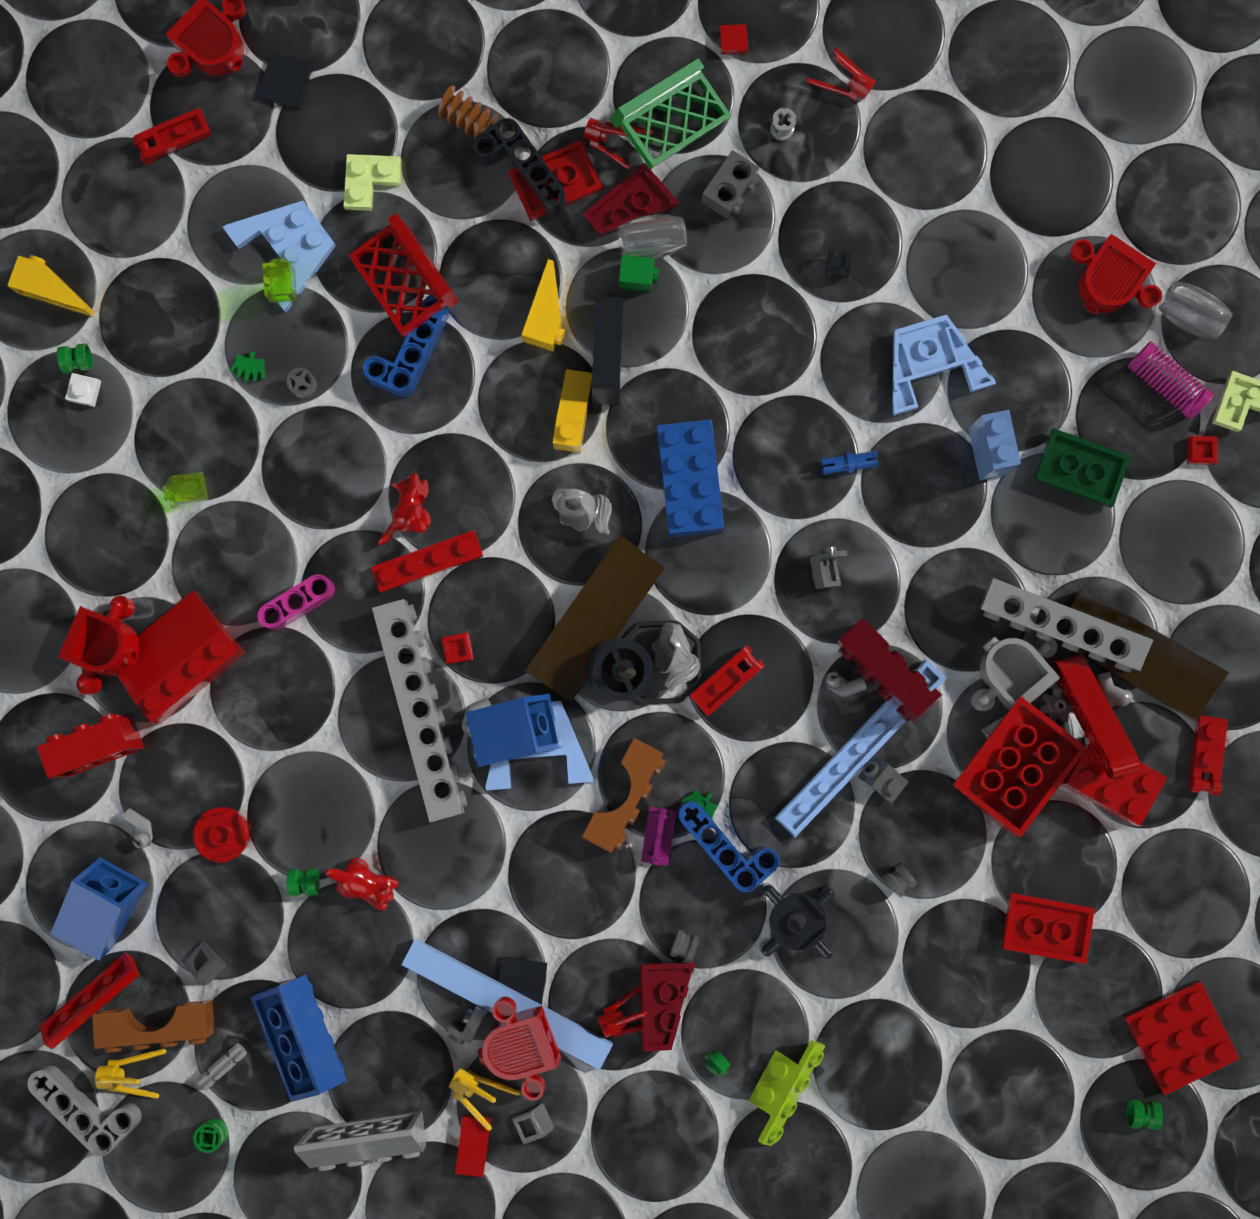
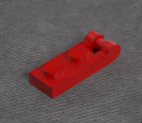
(172, 135)
(726, 681)
(1208, 755)

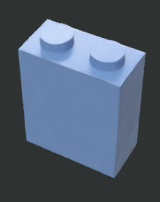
(994, 445)

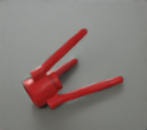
(860, 83)
(599, 131)
(614, 1023)

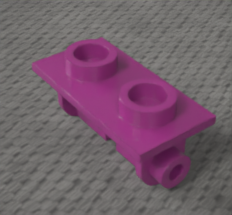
(658, 836)

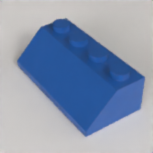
(299, 1039)

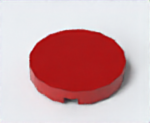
(221, 834)

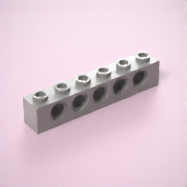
(1134, 645)

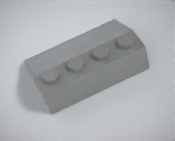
(362, 1140)

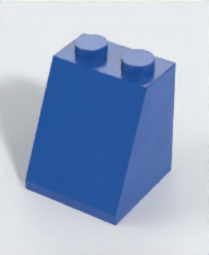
(513, 729)
(97, 908)

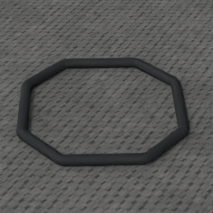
(697, 654)

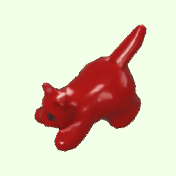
(408, 512)
(359, 882)

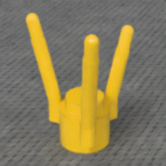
(113, 1077)
(466, 1084)

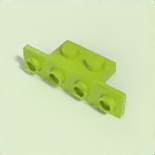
(781, 1087)

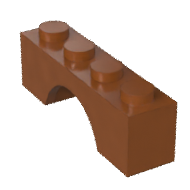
(607, 827)
(119, 1028)

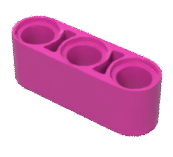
(283, 602)

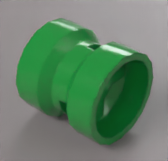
(74, 358)
(303, 882)
(1144, 1114)
(215, 1130)

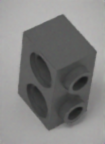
(726, 183)

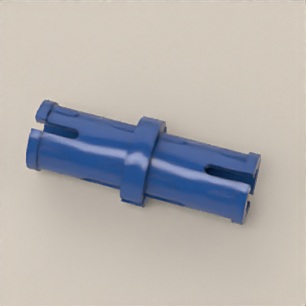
(849, 462)

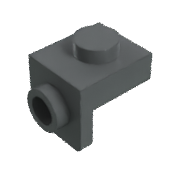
(825, 568)
(883, 779)

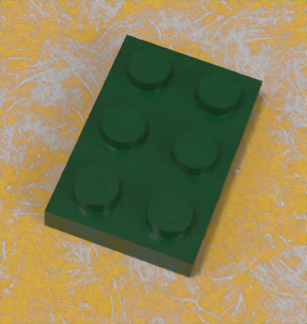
(1082, 468)

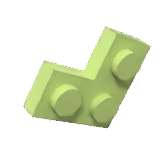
(364, 173)
(1237, 397)

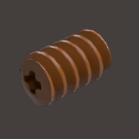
(463, 114)

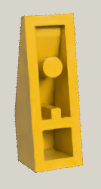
(39, 282)
(544, 319)
(572, 411)

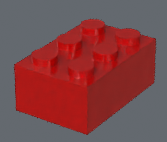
(90, 746)
(1124, 797)

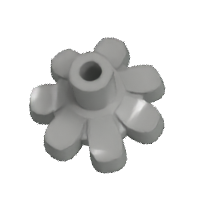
(1051, 706)

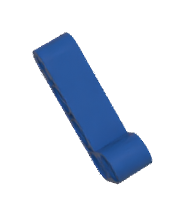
(412, 344)
(721, 842)

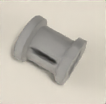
(782, 116)

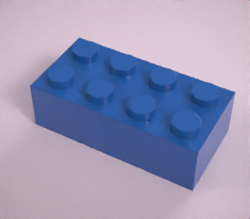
(690, 478)

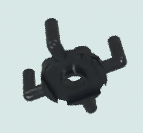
(780, 917)

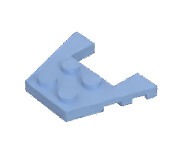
(294, 237)
(929, 350)
(577, 767)

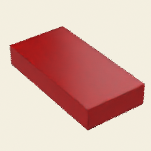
(472, 1147)

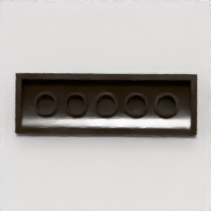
(594, 617)
(1169, 671)

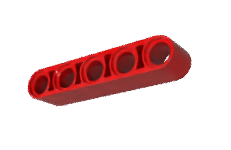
(1096, 716)

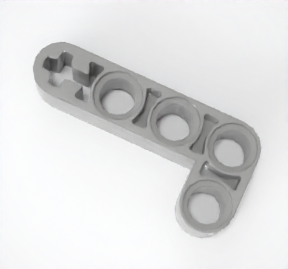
(78, 1105)

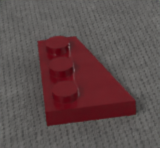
(633, 197)
(662, 997)

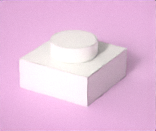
(83, 390)

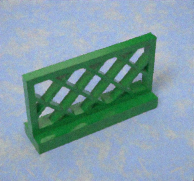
(654, 99)

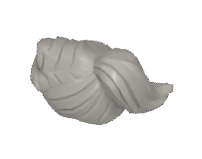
(581, 509)
(674, 656)

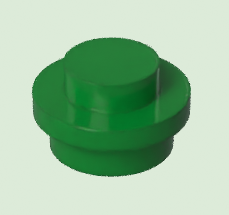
(716, 1063)

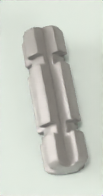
(221, 1066)

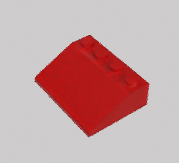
(179, 658)
(1019, 767)

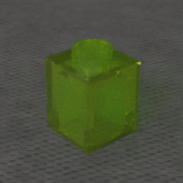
(279, 281)

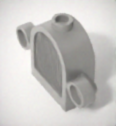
(1014, 670)

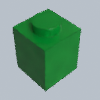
(637, 273)

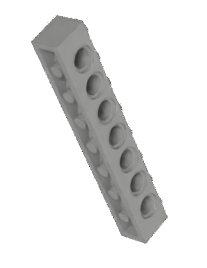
(386, 618)

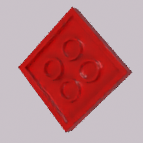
(1181, 1037)

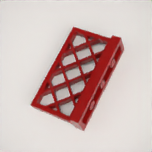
(424, 268)

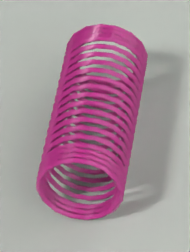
(1195, 404)

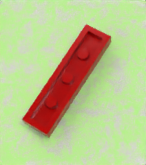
(427, 561)
(88, 1000)

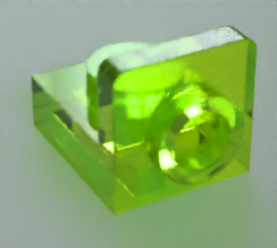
(185, 489)

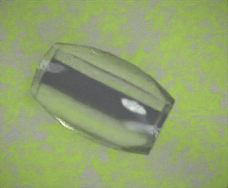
(653, 236)
(1195, 310)

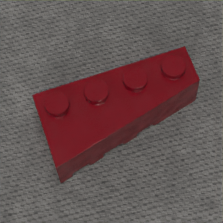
(888, 672)

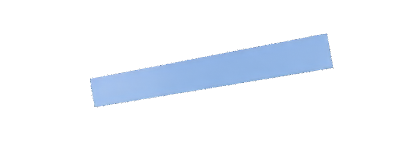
(848, 760)
(485, 992)

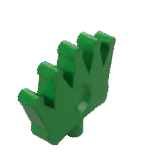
(249, 366)
(703, 802)

